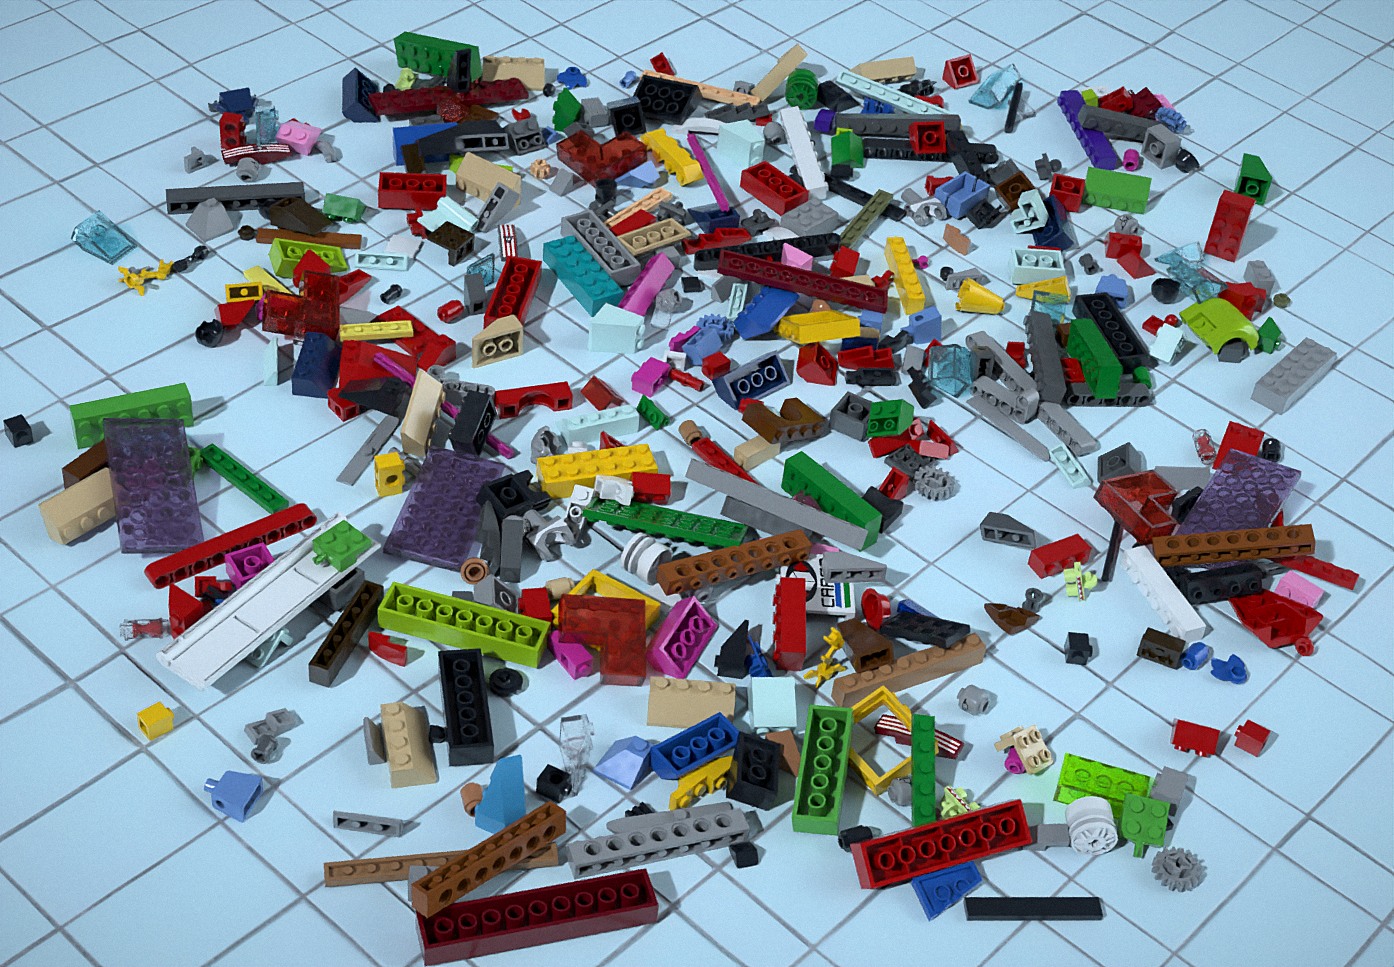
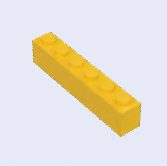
(904, 275)

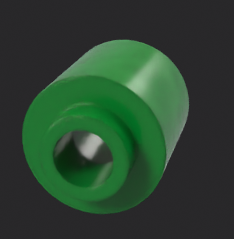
(1142, 375)

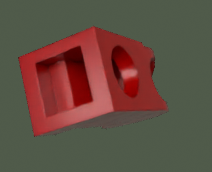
(933, 183)
(341, 407)

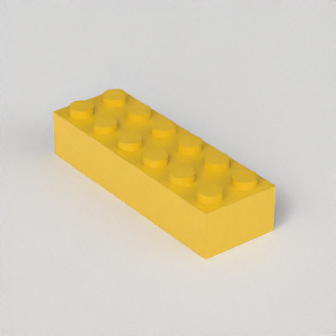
(561, 472)

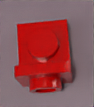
(1016, 352)

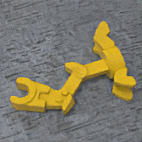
(134, 281)
(826, 670)

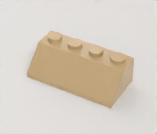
(887, 69)
(528, 70)
(480, 177)
(653, 237)
(422, 414)
(79, 508)
(688, 702)
(406, 745)

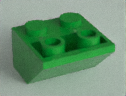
(566, 110)
(889, 418)

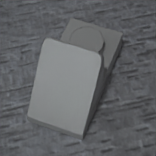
(565, 183)

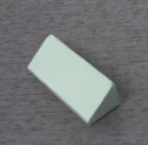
(381, 261)
(271, 363)
(1069, 466)

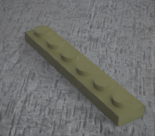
(865, 218)

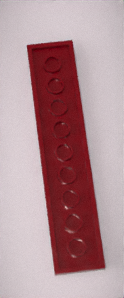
(427, 98)
(802, 281)

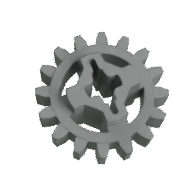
(933, 482)
(1176, 869)

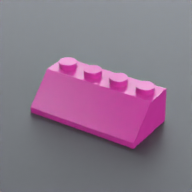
(680, 638)

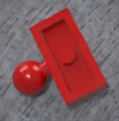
(1153, 323)

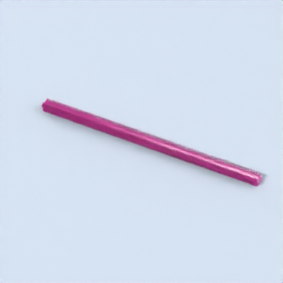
(708, 173)
(446, 407)

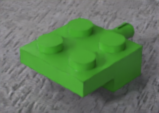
(340, 546)
(1143, 822)

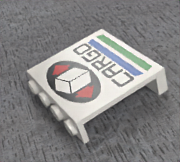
(820, 596)

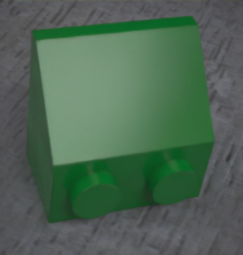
(343, 207)

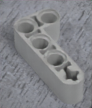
(457, 389)
(1014, 406)

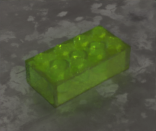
(1086, 778)

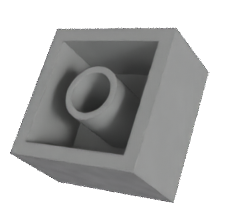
(1161, 146)

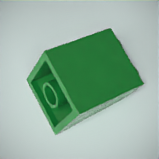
(1253, 179)

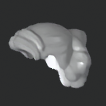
(544, 444)

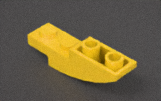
(706, 777)

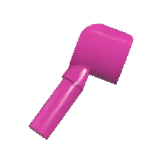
(922, 261)

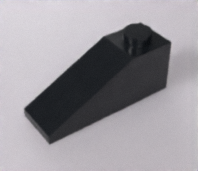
(459, 71)
(732, 653)

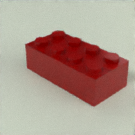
(773, 188)
(411, 190)
(1229, 225)
(789, 624)

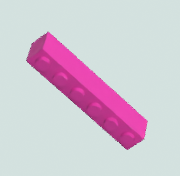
(647, 285)

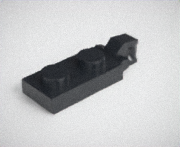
(871, 376)

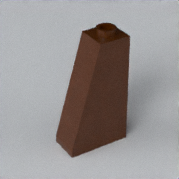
(864, 646)

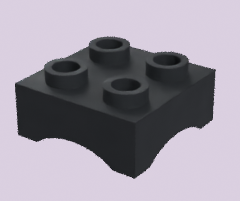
(888, 507)

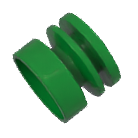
(801, 89)

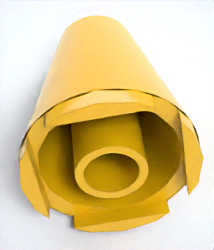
(978, 299)

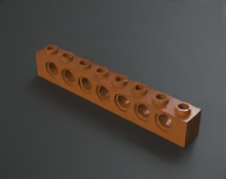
(1234, 545)
(733, 562)
(488, 859)

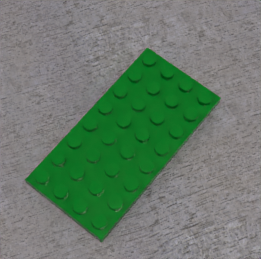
(666, 521)

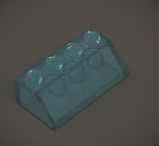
(996, 88)
(1195, 281)

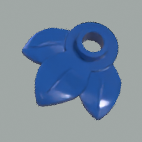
(572, 77)
(1231, 671)

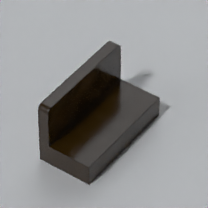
(412, 161)

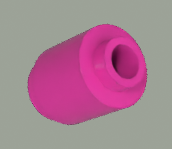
(1131, 159)
(1013, 762)

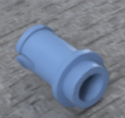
(629, 77)

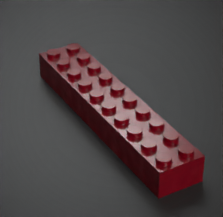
(537, 917)

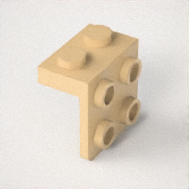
(1029, 747)

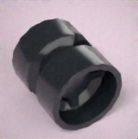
(606, 191)

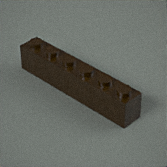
(345, 634)

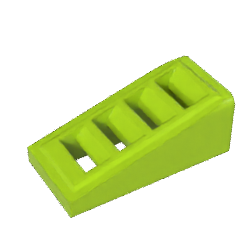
(1090, 97)

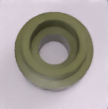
(1281, 300)

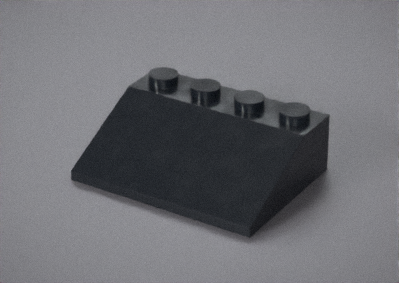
(667, 99)

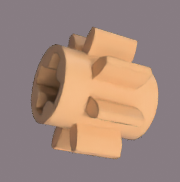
(540, 169)

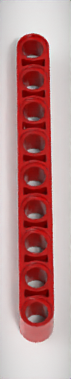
(213, 551)

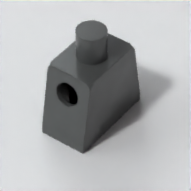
(983, 360)

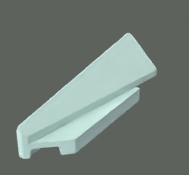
(741, 294)

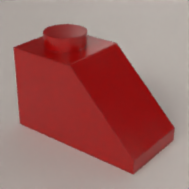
(438, 352)

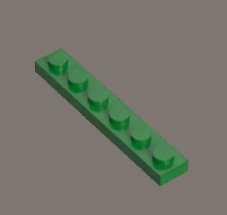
(243, 479)
(922, 769)

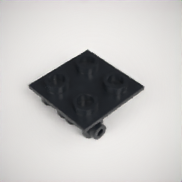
(919, 88)

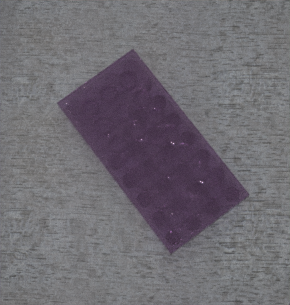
(152, 485)
(1240, 495)
(441, 509)

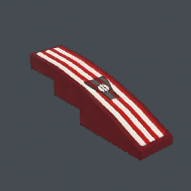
(264, 153)
(890, 726)

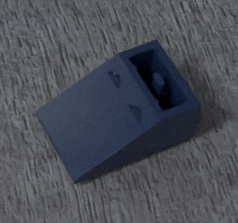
(711, 217)

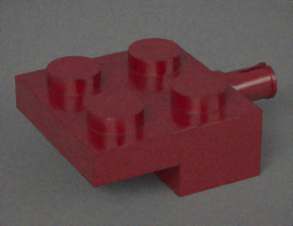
(1143, 103)

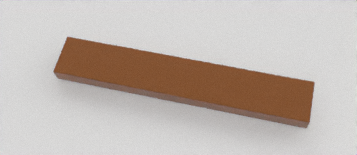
(341, 240)

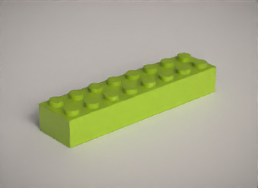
(464, 624)

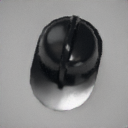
(1186, 161)

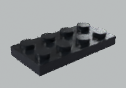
(925, 629)

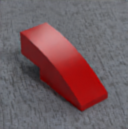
(866, 358)

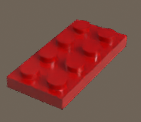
(421, 333)

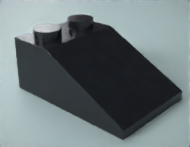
(375, 393)
(754, 771)

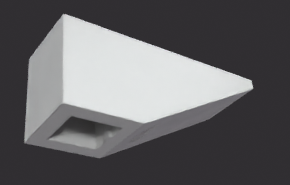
(573, 518)

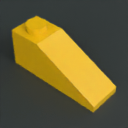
(1055, 285)

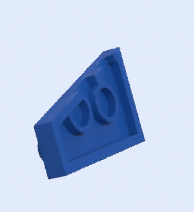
(945, 887)

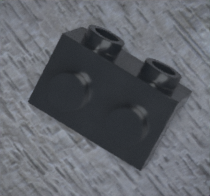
(982, 213)
(921, 388)
(1182, 505)

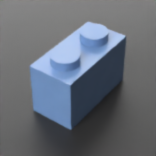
(701, 345)

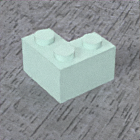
(1031, 212)
(1168, 343)

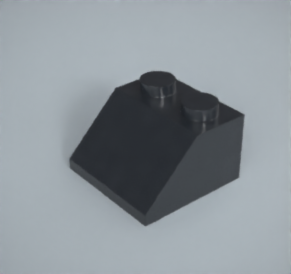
(835, 97)

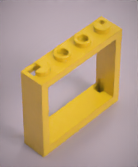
(817, 326)
(611, 588)
(903, 714)

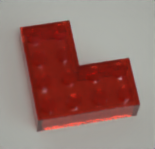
(600, 161)
(310, 311)
(1139, 504)
(615, 626)

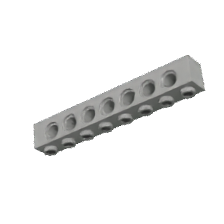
(672, 841)

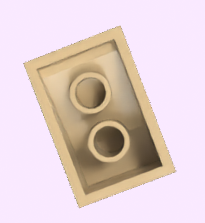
(498, 342)

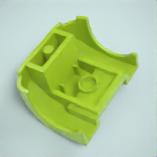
(1217, 322)

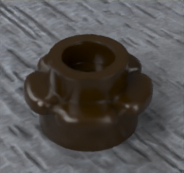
(246, 232)

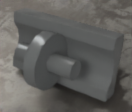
(1045, 167)
(603, 210)
(672, 211)
(759, 221)

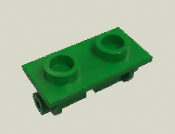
(652, 413)

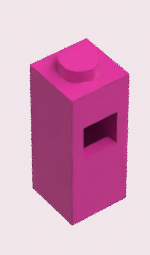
(571, 656)

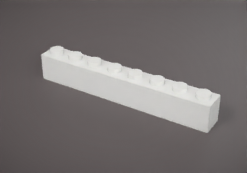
(803, 152)

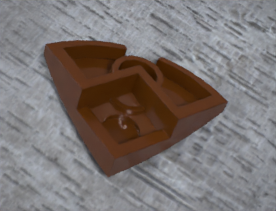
(1010, 618)

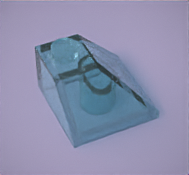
(1189, 253)
(485, 266)
(1051, 304)

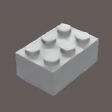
(810, 219)

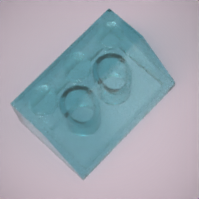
(949, 368)

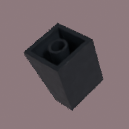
(626, 116)

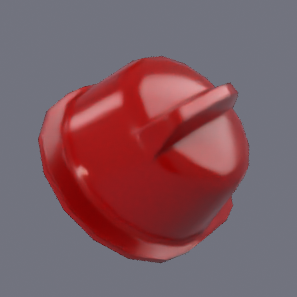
(875, 608)

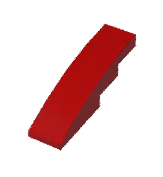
(721, 238)
(351, 284)

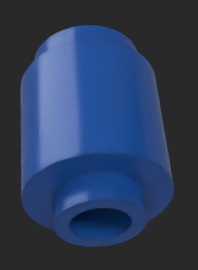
(1194, 655)

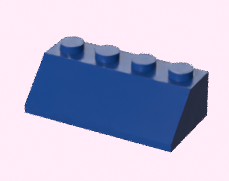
(410, 134)
(764, 311)
(693, 747)

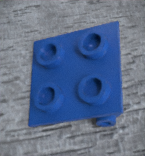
(871, 107)
(757, 663)

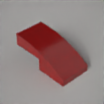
(388, 651)

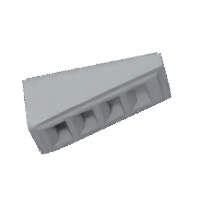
(972, 273)

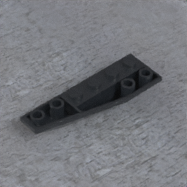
(470, 136)

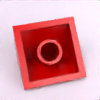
(960, 72)

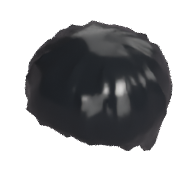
(1165, 290)

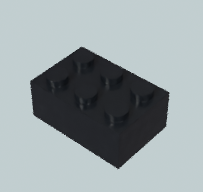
(473, 423)

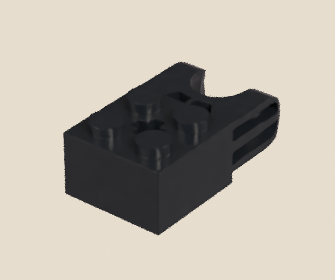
(512, 496)

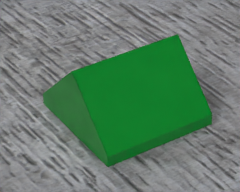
(847, 149)

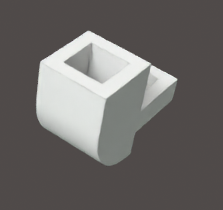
(614, 488)

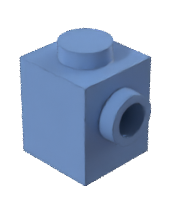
(871, 319)

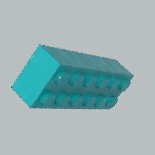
(581, 274)

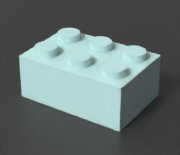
(1034, 265)

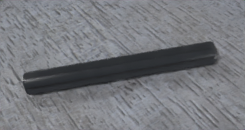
(1011, 116)

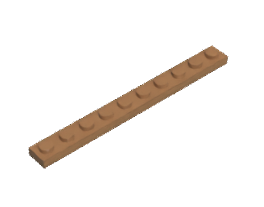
(397, 867)

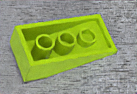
(287, 253)

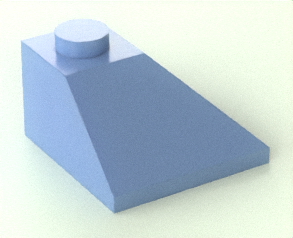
(639, 176)
(625, 761)

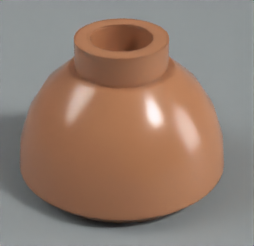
(820, 305)
(474, 570)

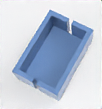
(958, 194)

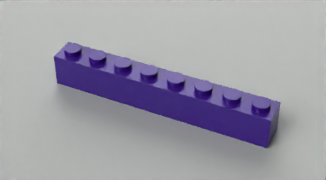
(1092, 140)

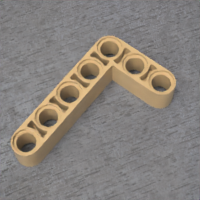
(780, 71)

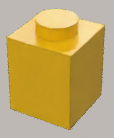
(155, 720)

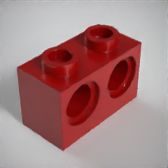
(232, 130)
(1072, 370)

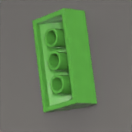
(1116, 190)

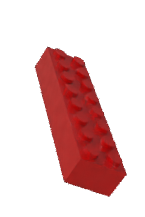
(940, 843)

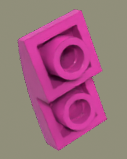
(680, 339)

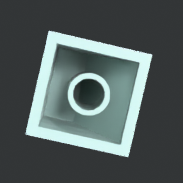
(740, 143)
(616, 331)
(771, 704)

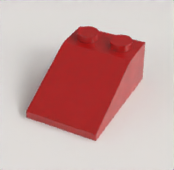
(1239, 438)

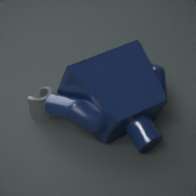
(236, 102)

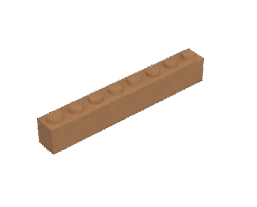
(909, 670)

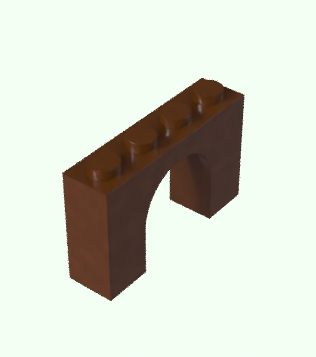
(796, 423)

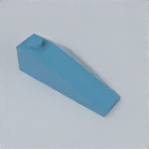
(504, 798)

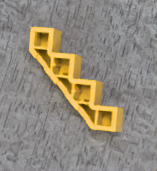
(675, 159)

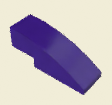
(825, 120)

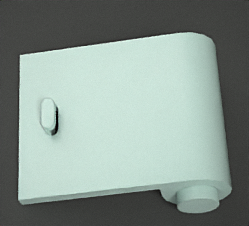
(449, 211)

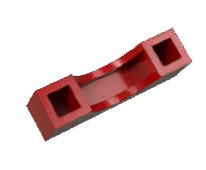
(553, 395)

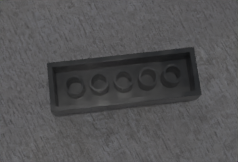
(1113, 328)
(465, 707)

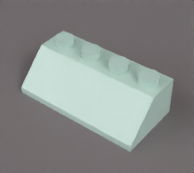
(587, 427)

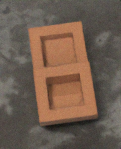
(956, 240)

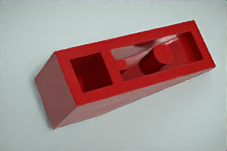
(883, 445)

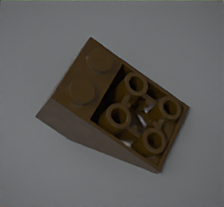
(298, 216)

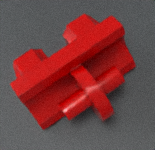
(416, 227)

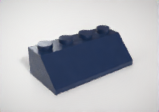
(355, 97)
(1057, 229)
(316, 366)
(752, 380)

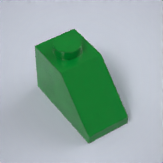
(1269, 336)

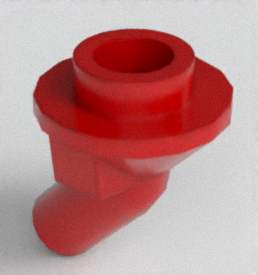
(1304, 646)

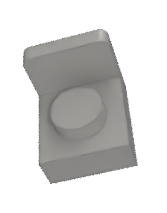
(743, 87)
(194, 161)

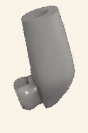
(327, 149)

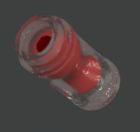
(1206, 452)
(153, 628)

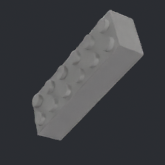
(602, 246)
(1293, 376)

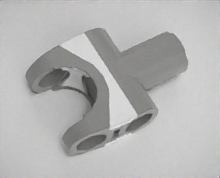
(918, 208)
(546, 533)

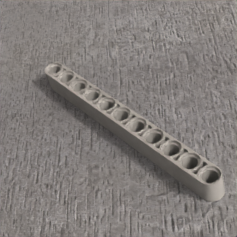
(1049, 413)
(777, 504)

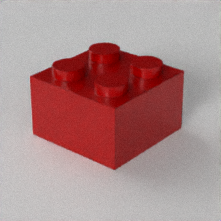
(1068, 191)

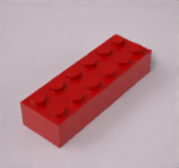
(514, 290)

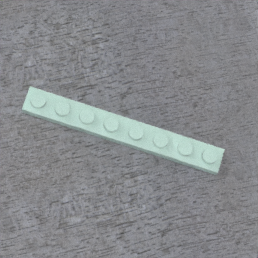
(886, 94)

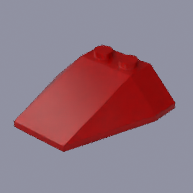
(358, 362)
(1275, 618)

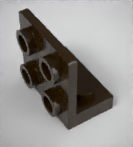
(455, 239)
(1161, 648)

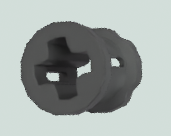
(1089, 265)
(1038, 595)
(264, 749)

